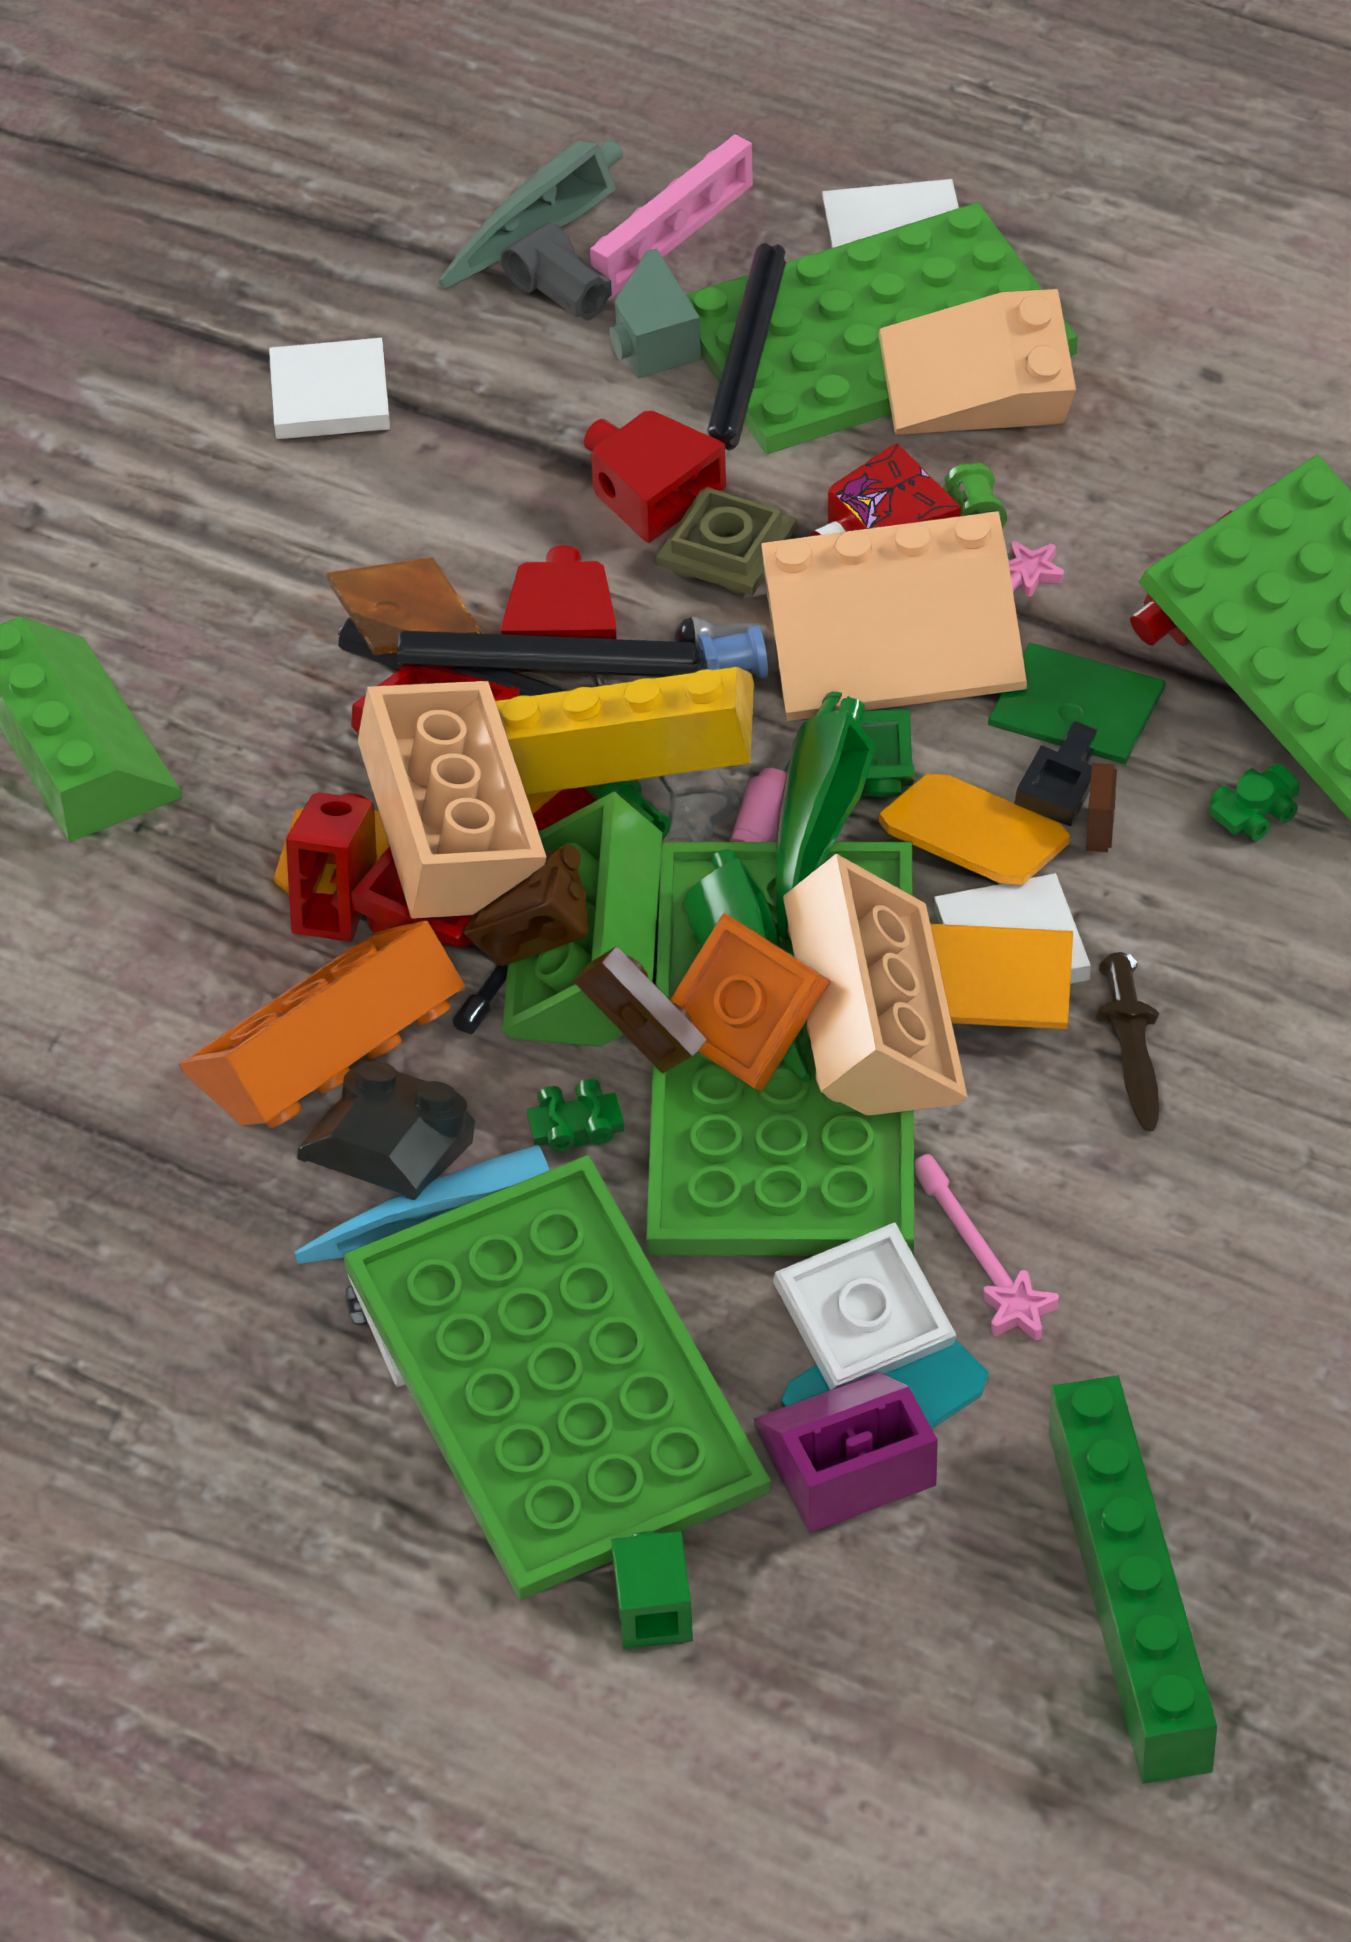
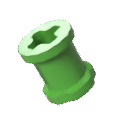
(978, 491)

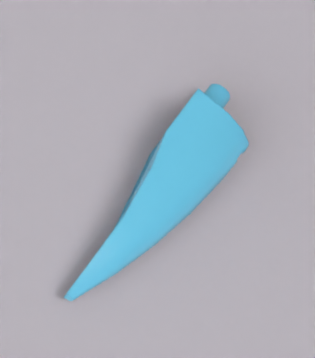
(437, 1198)

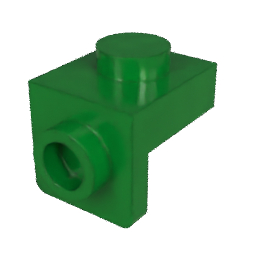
(892, 757)

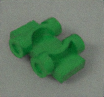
(1254, 799)
(575, 1122)

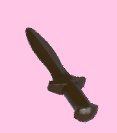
(1130, 1023)

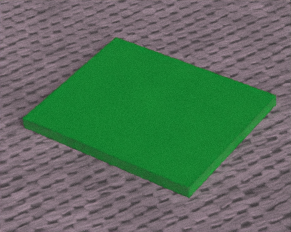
(1081, 690)

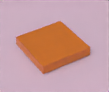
(747, 1000)

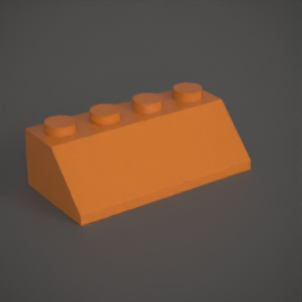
(326, 1025)

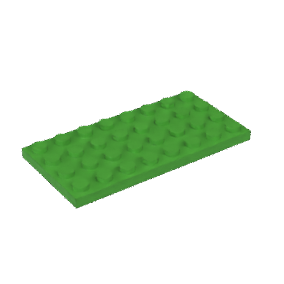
(775, 1164)

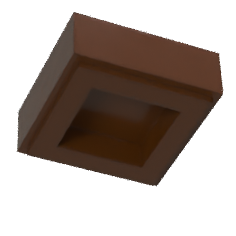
(1101, 807)

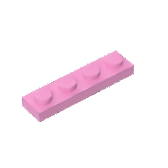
(675, 211)

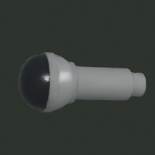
(692, 627)

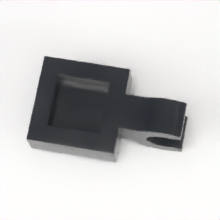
(1059, 780)

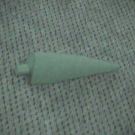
(553, 194)

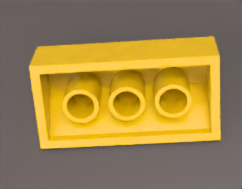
(631, 729)

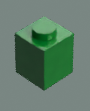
(652, 1589)

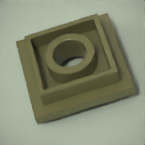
(703, 552)

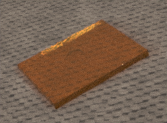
(400, 598)

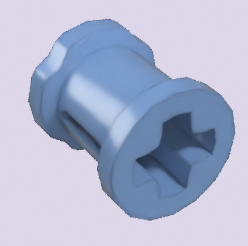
(737, 650)

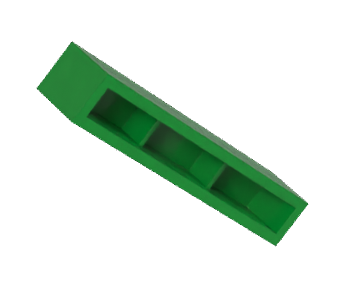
(1132, 1581)

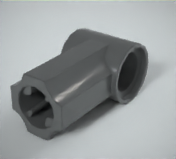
(549, 263)

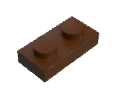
(640, 1009)

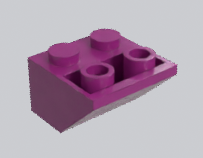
(851, 1449)

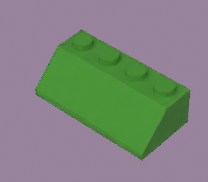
(75, 731)
(621, 889)

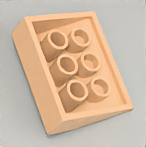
(894, 614)

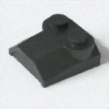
(391, 1129)

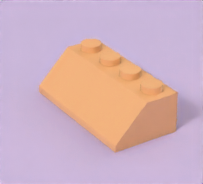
(448, 795)
(884, 1019)

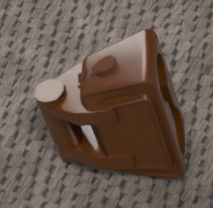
(535, 914)

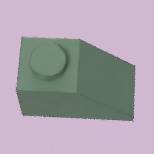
(655, 320)

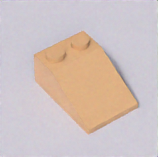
(980, 365)

